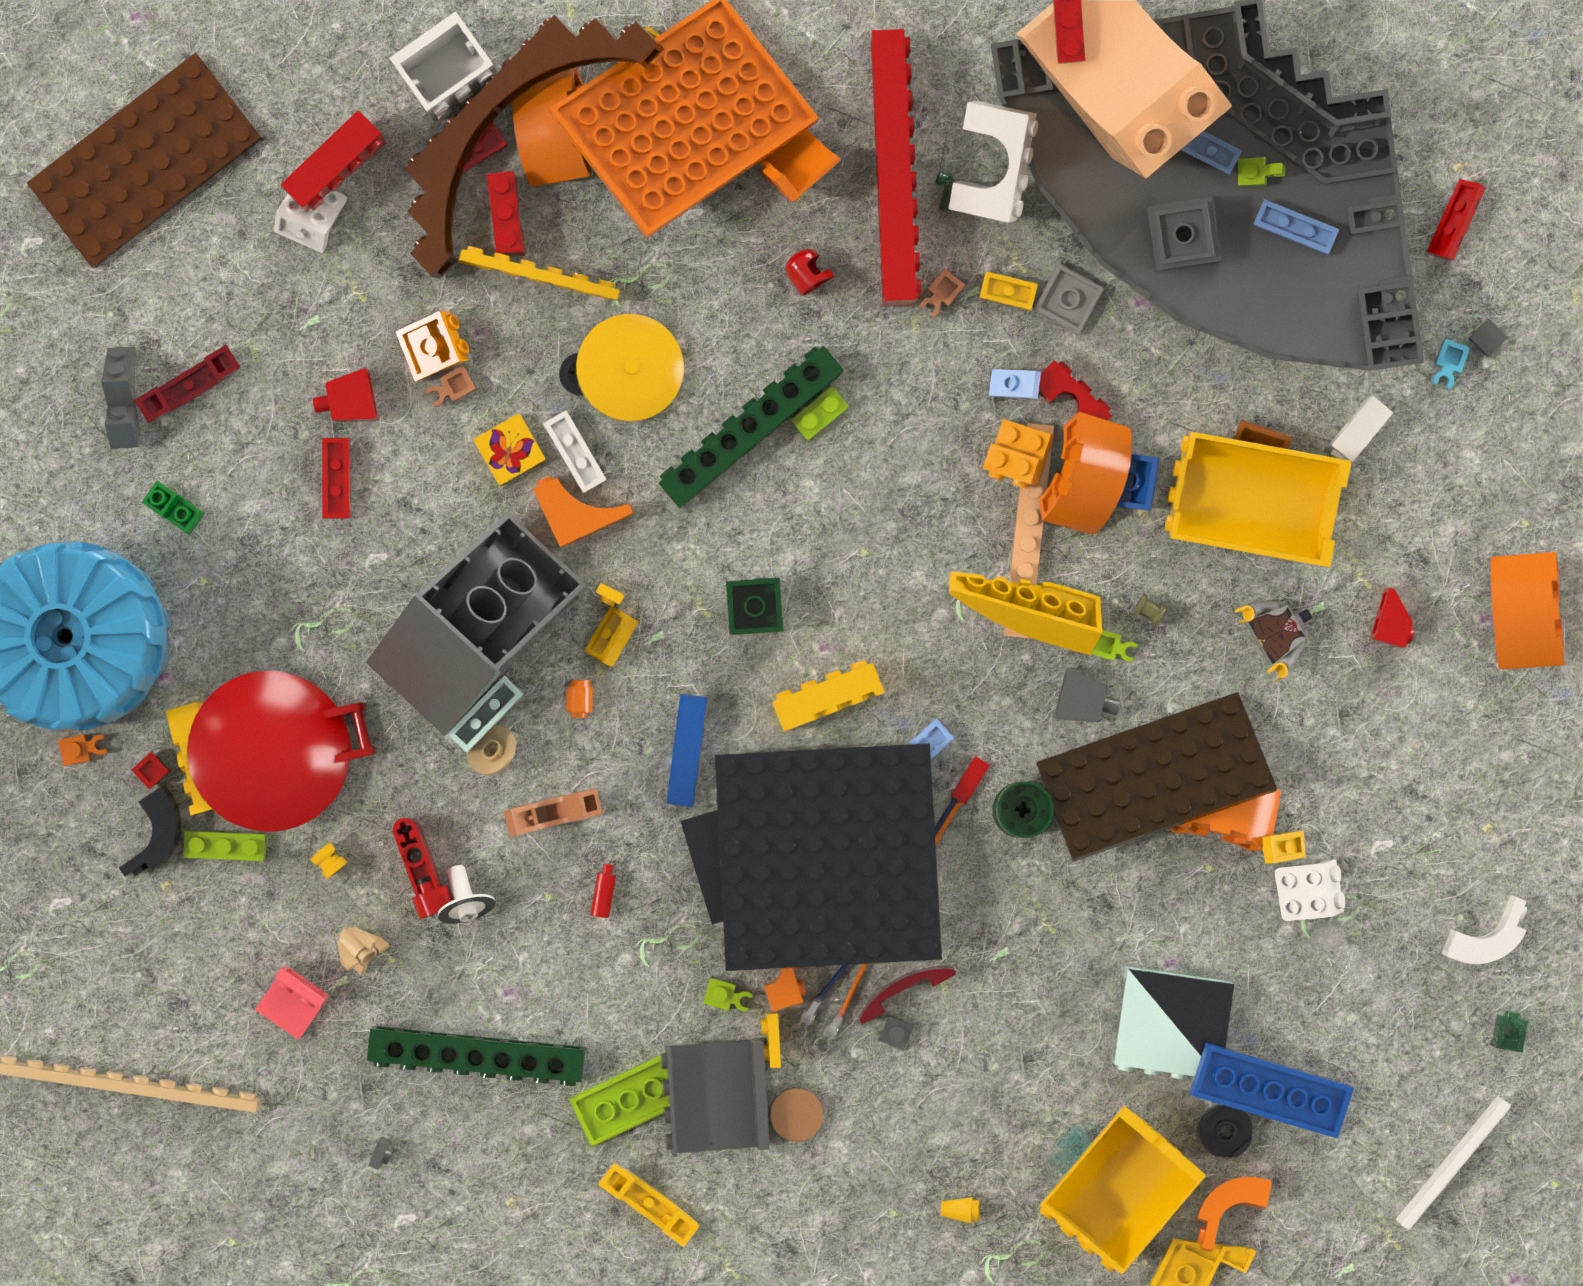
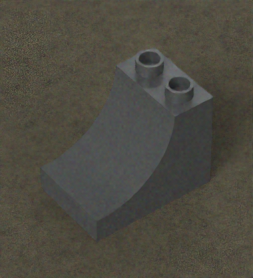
(474, 622)

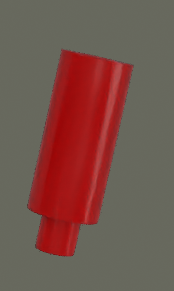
(603, 892)

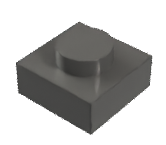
(896, 1032)
(381, 1153)

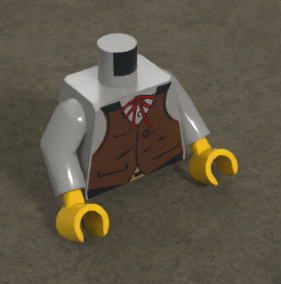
(1276, 632)

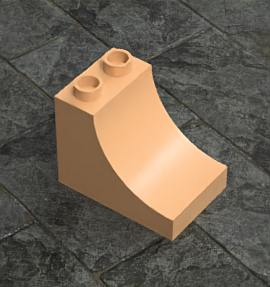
(1135, 86)

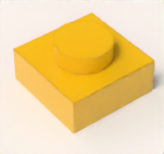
(610, 595)

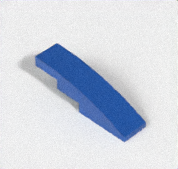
(686, 750)

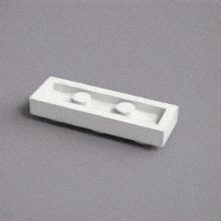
(575, 451)

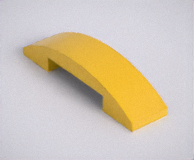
(649, 1203)

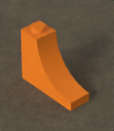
(571, 518)

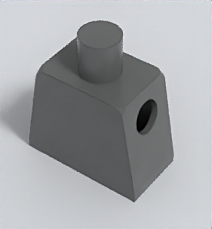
(1083, 699)

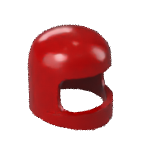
(804, 272)

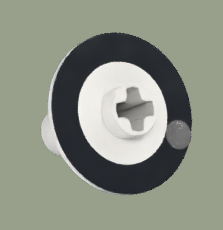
(465, 905)

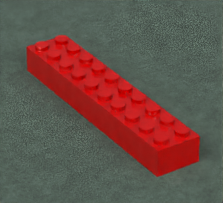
(893, 167)

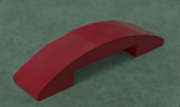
(188, 385)
(934, 974)

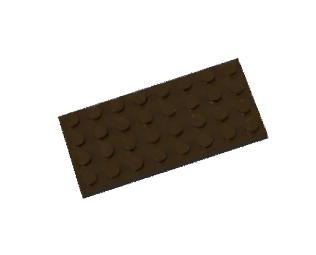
(1156, 776)

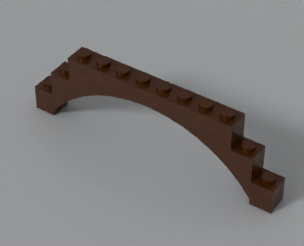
(545, 54)

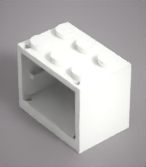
(444, 66)

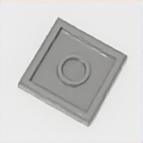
(1068, 299)

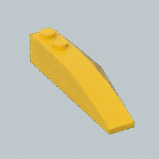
(1037, 611)

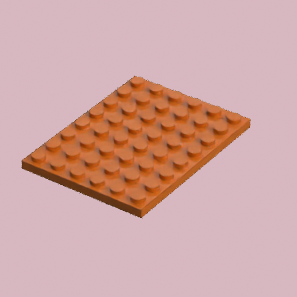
(685, 120)

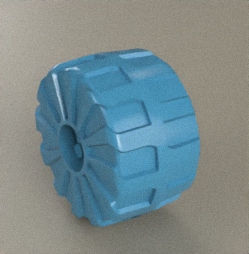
(114, 626)

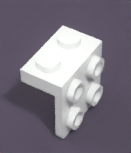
(1310, 891)

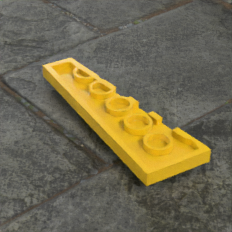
(474, 257)

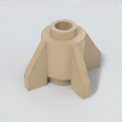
(359, 948)

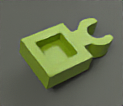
(1110, 645)
(722, 994)

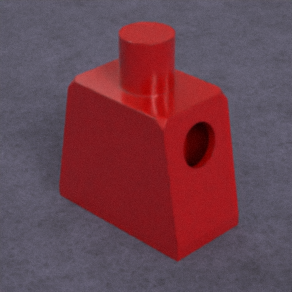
(349, 398)

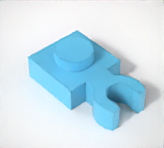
(1450, 359)

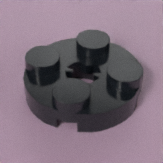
(1225, 1146)

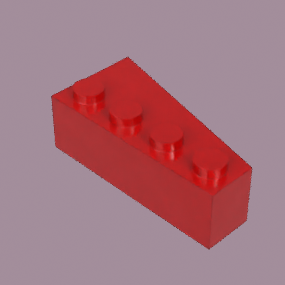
(333, 162)

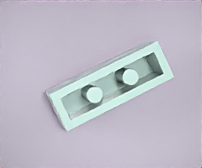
(485, 714)

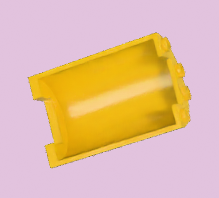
(1256, 498)

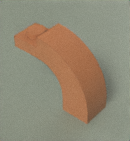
(553, 812)

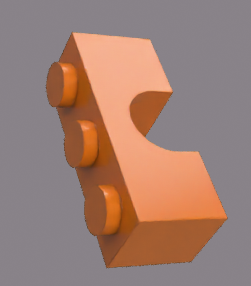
(785, 990)

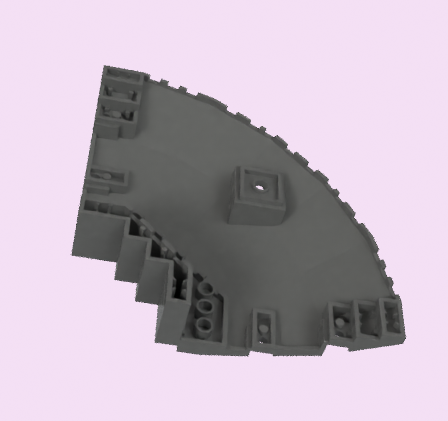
(1231, 273)

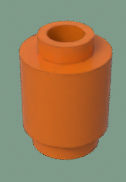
(579, 698)

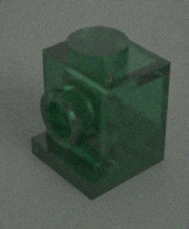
(1515, 1039)

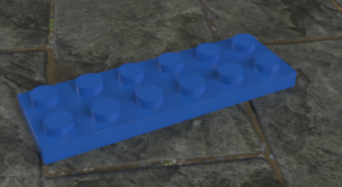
(1271, 1090)

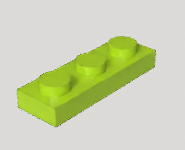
(224, 845)

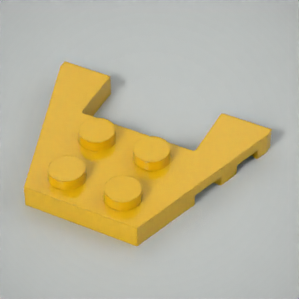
(1189, 1266)

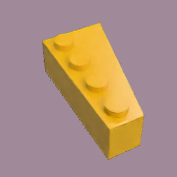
(827, 696)
(180, 723)

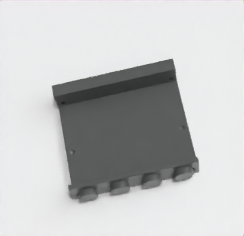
(715, 1096)

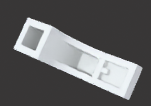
(1492, 945)

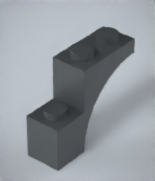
(119, 391)

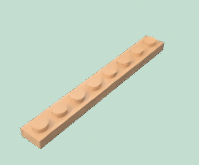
(1029, 529)

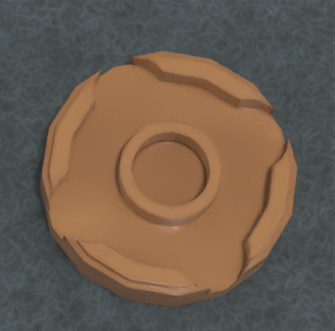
(796, 1114)

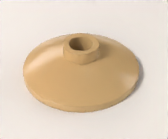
(498, 741)

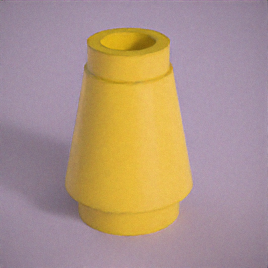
(962, 1210)

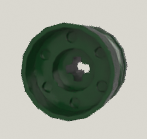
(1034, 799)

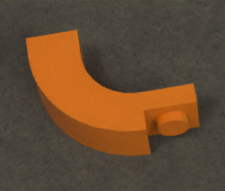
(1239, 1191)

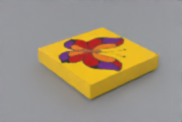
(509, 449)

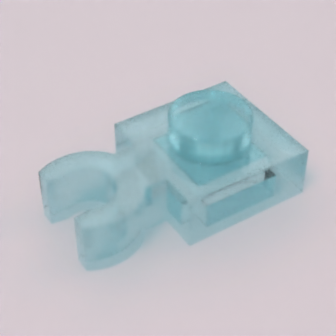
(1072, 1146)

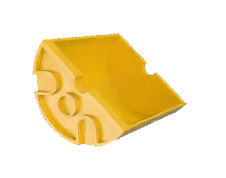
(1121, 1190)

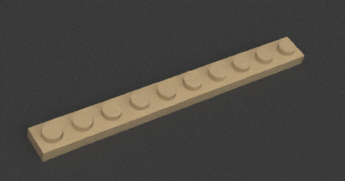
(138, 1085)

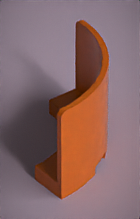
(542, 144)
(798, 165)
(1092, 476)
(1527, 611)
(1240, 824)

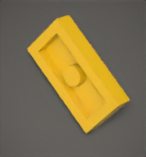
(1008, 291)
(1283, 847)
(770, 1028)

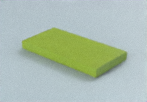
(621, 1101)

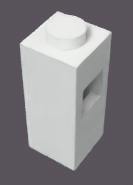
(1359, 429)

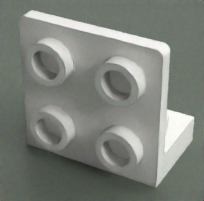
(310, 227)

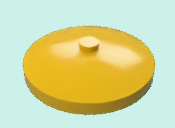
(629, 367)

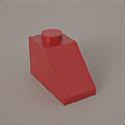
(1392, 621)

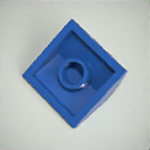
(1140, 483)

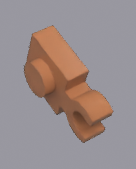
(943, 290)
(455, 384)

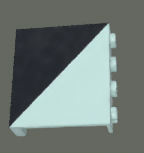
(1170, 1020)

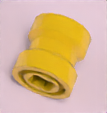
(328, 860)

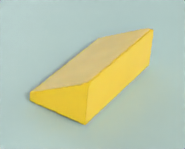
(611, 636)

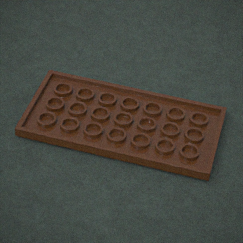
(144, 160)

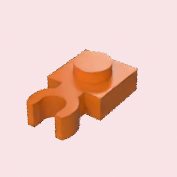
(79, 749)

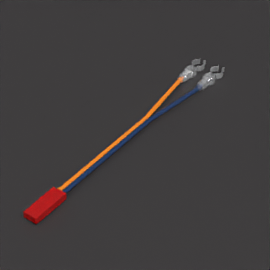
(962, 793)

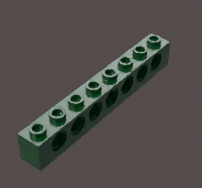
(816, 358)
(380, 1053)

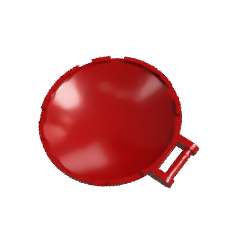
(272, 750)

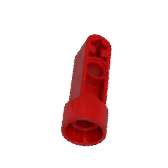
(430, 895)

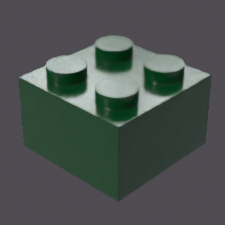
(754, 606)

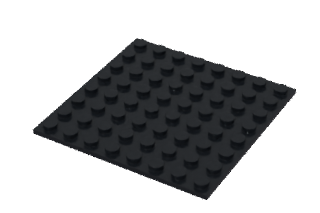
(828, 857)

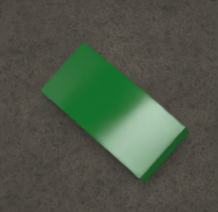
(173, 507)

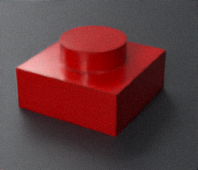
(150, 770)

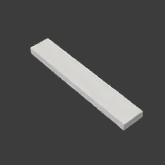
(1453, 1163)

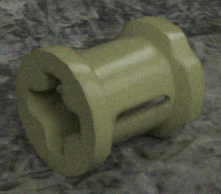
(1149, 610)

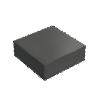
(1487, 337)

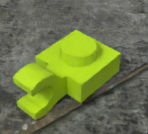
(1255, 171)

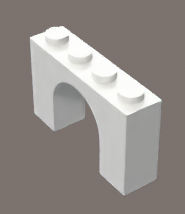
(1015, 132)

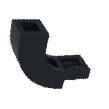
(166, 832)

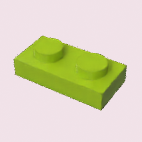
(819, 413)

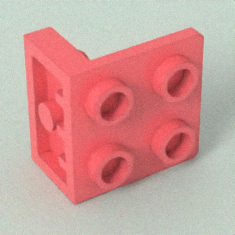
(292, 1002)

